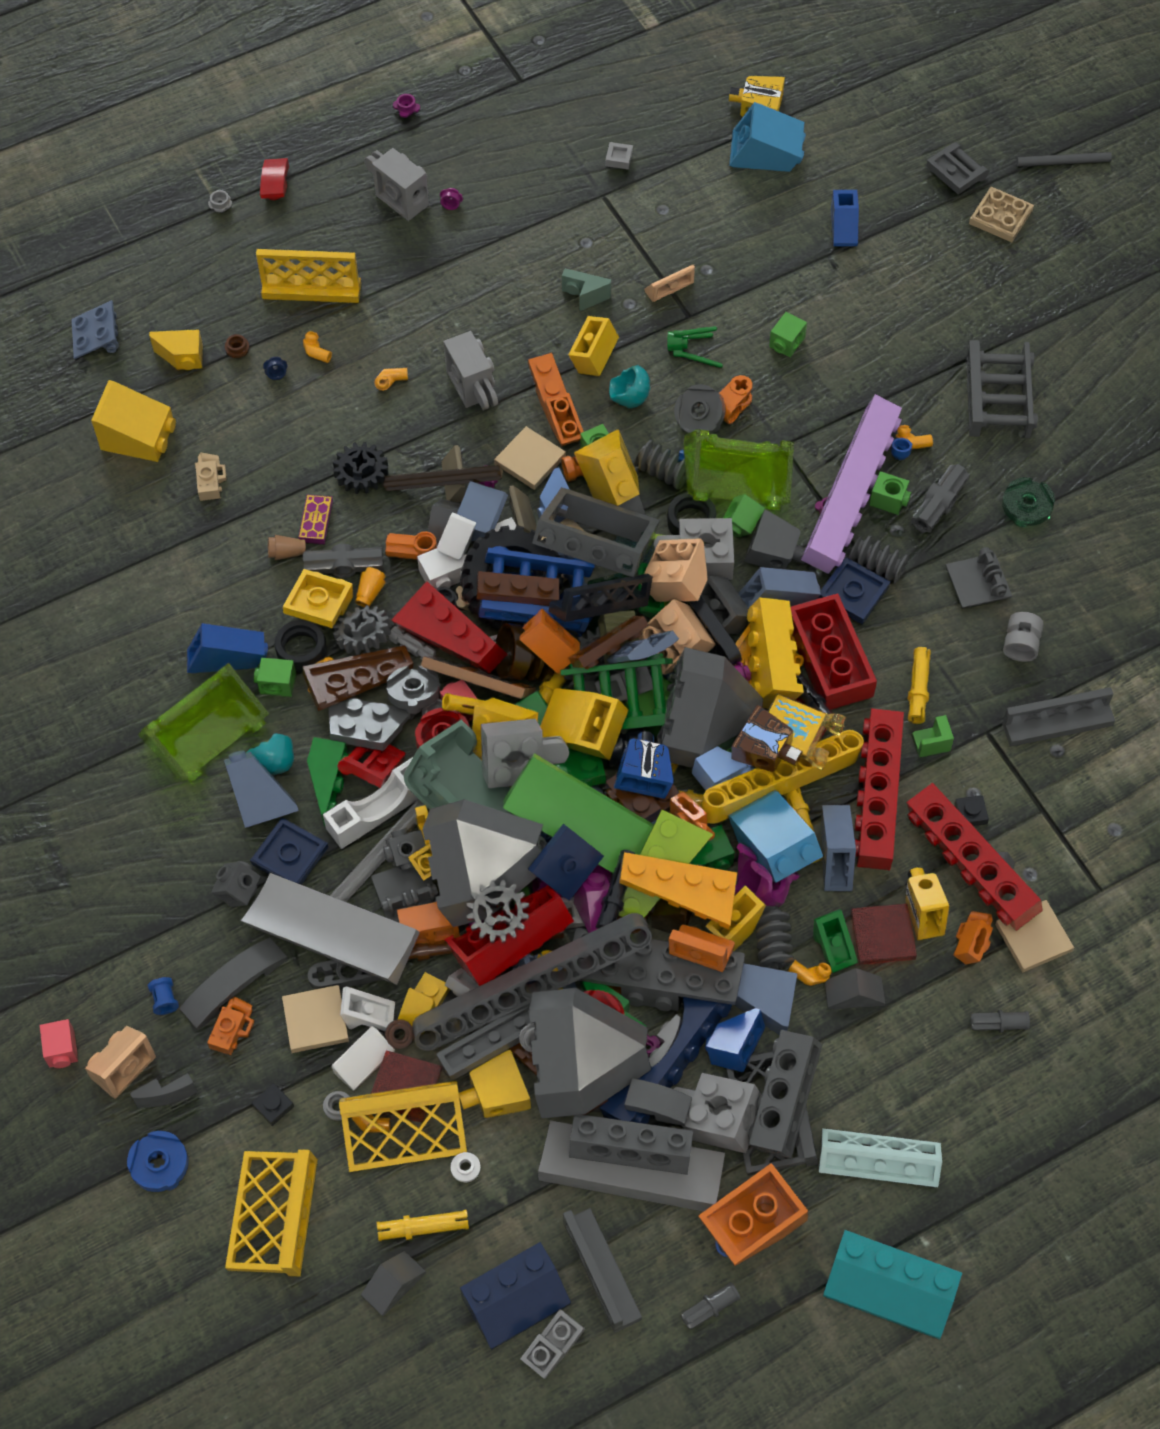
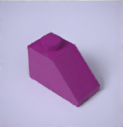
(589, 898)

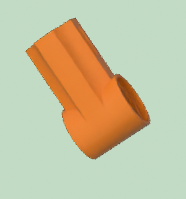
(409, 545)

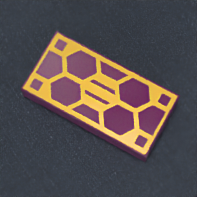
(316, 519)

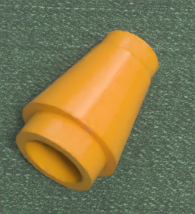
(369, 586)

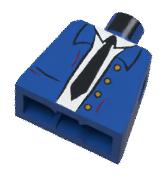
(645, 767)

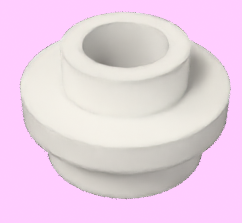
(469, 1175)

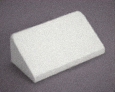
(362, 1058)

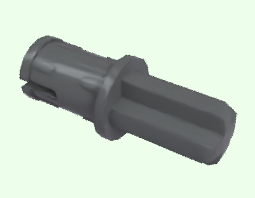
(1000, 1021)
(710, 1306)

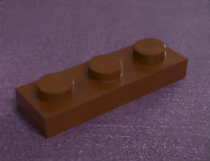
(517, 588)
(609, 642)

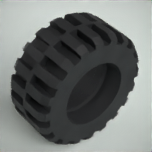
(513, 540)

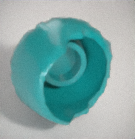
(630, 387)
(276, 754)

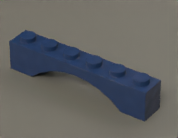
(698, 1024)

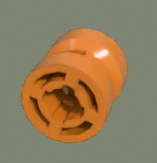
(571, 468)

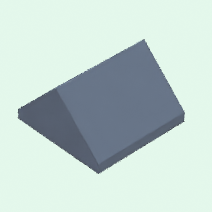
(483, 507)

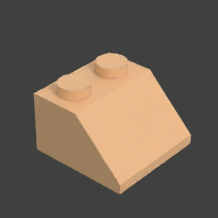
(120, 1061)

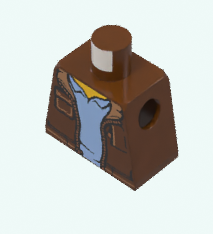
(765, 742)

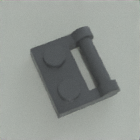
(955, 173)

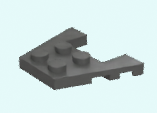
(366, 723)

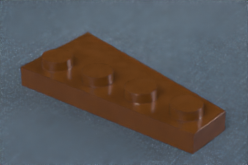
(349, 676)

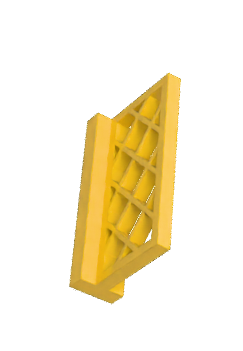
(307, 285)
(398, 1100)
(296, 1208)

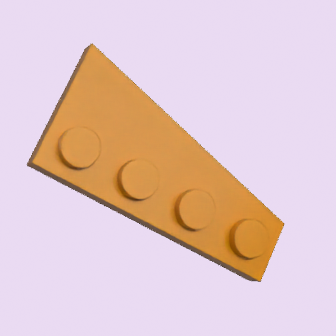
(693, 887)

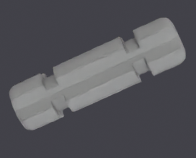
(412, 644)

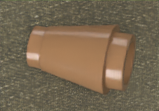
(285, 547)

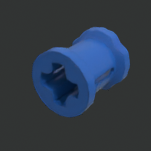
(163, 996)

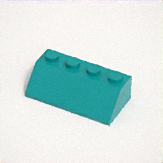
(892, 1284)

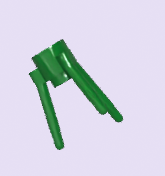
(678, 341)

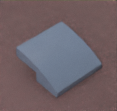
(644, 648)

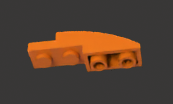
(555, 400)

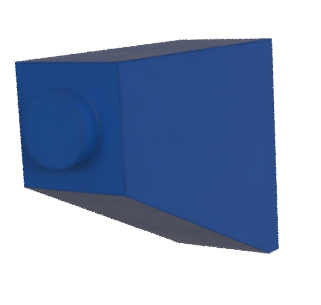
(220, 645)

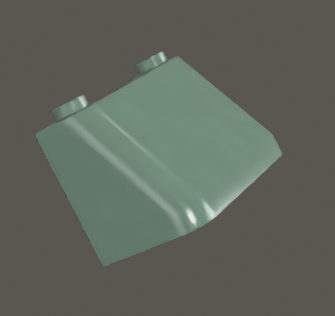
(449, 771)

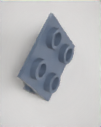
(95, 330)

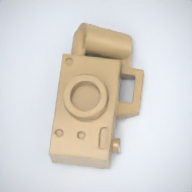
(208, 477)

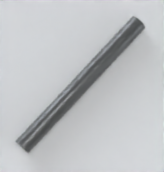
(1064, 159)

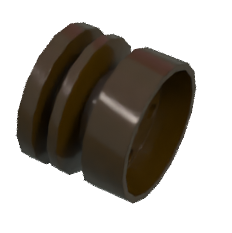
(520, 660)

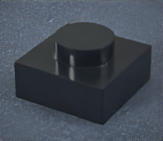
(973, 809)
(272, 1104)

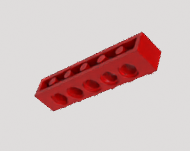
(889, 726)
(932, 803)

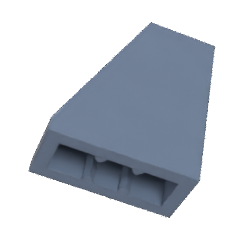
(781, 585)
(256, 790)
(837, 847)
(769, 991)

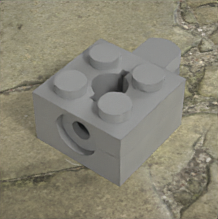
(399, 182)
(470, 370)
(718, 533)
(518, 742)
(715, 1121)

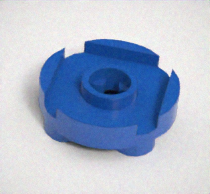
(148, 1148)

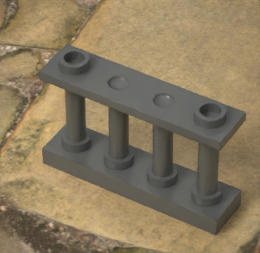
(978, 398)

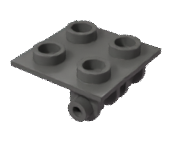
(979, 579)
(402, 889)

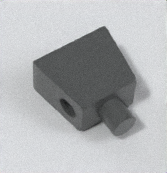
(774, 543)

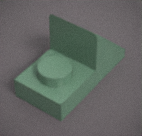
(589, 287)

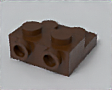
(642, 805)

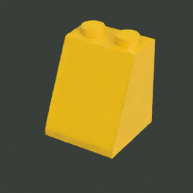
(132, 423)
(609, 469)

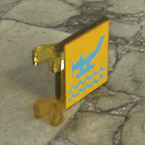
(807, 727)

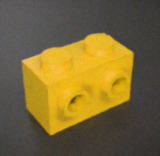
(593, 346)

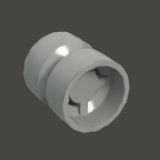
(1023, 636)

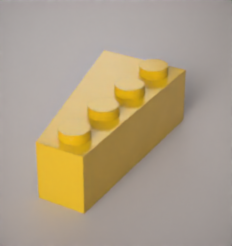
(773, 650)

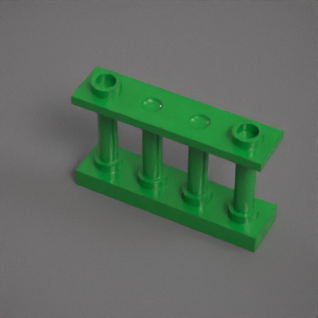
(634, 717)

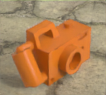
(686, 809)
(973, 937)
(230, 1025)

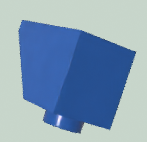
(735, 1040)

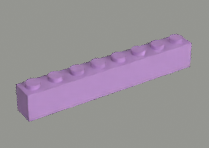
(851, 485)

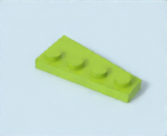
(668, 840)

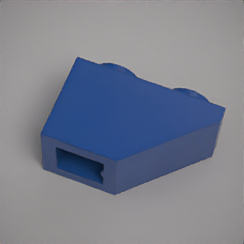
(845, 217)

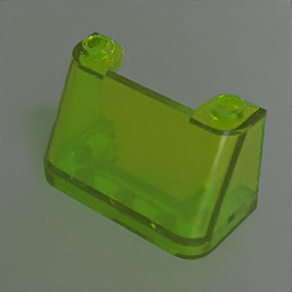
(736, 467)
(204, 723)

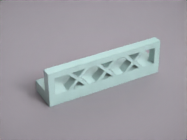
(879, 1158)

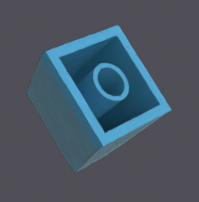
(767, 140)
(776, 835)

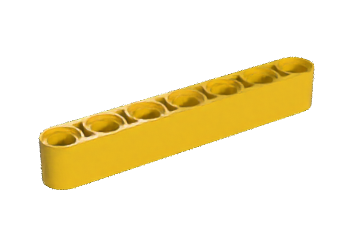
(746, 788)

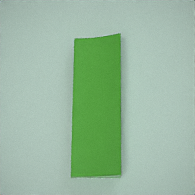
(557, 798)

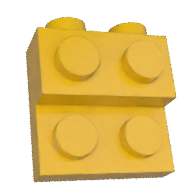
(318, 598)

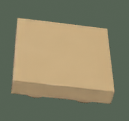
(1001, 214)
(530, 458)
(1037, 940)
(314, 1019)

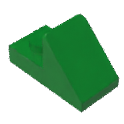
(835, 940)

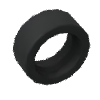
(683, 502)
(300, 628)

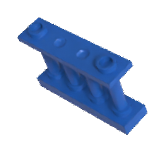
(523, 612)

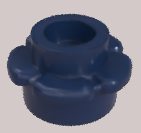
(277, 372)

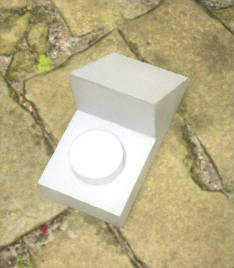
(456, 536)
(365, 1009)

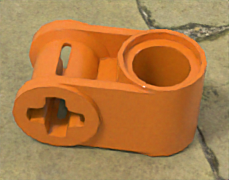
(736, 397)

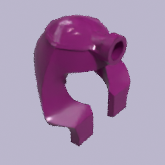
(760, 880)

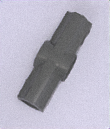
(940, 498)
(343, 560)

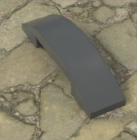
(230, 980)

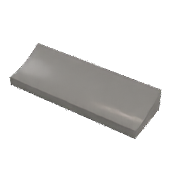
(332, 928)
(690, 1191)

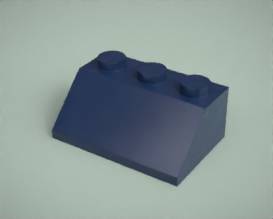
(515, 1295)

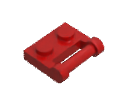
(376, 767)

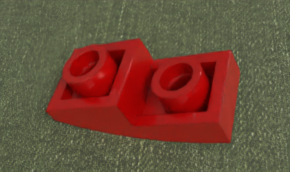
(273, 178)

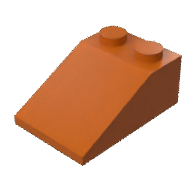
(754, 1215)

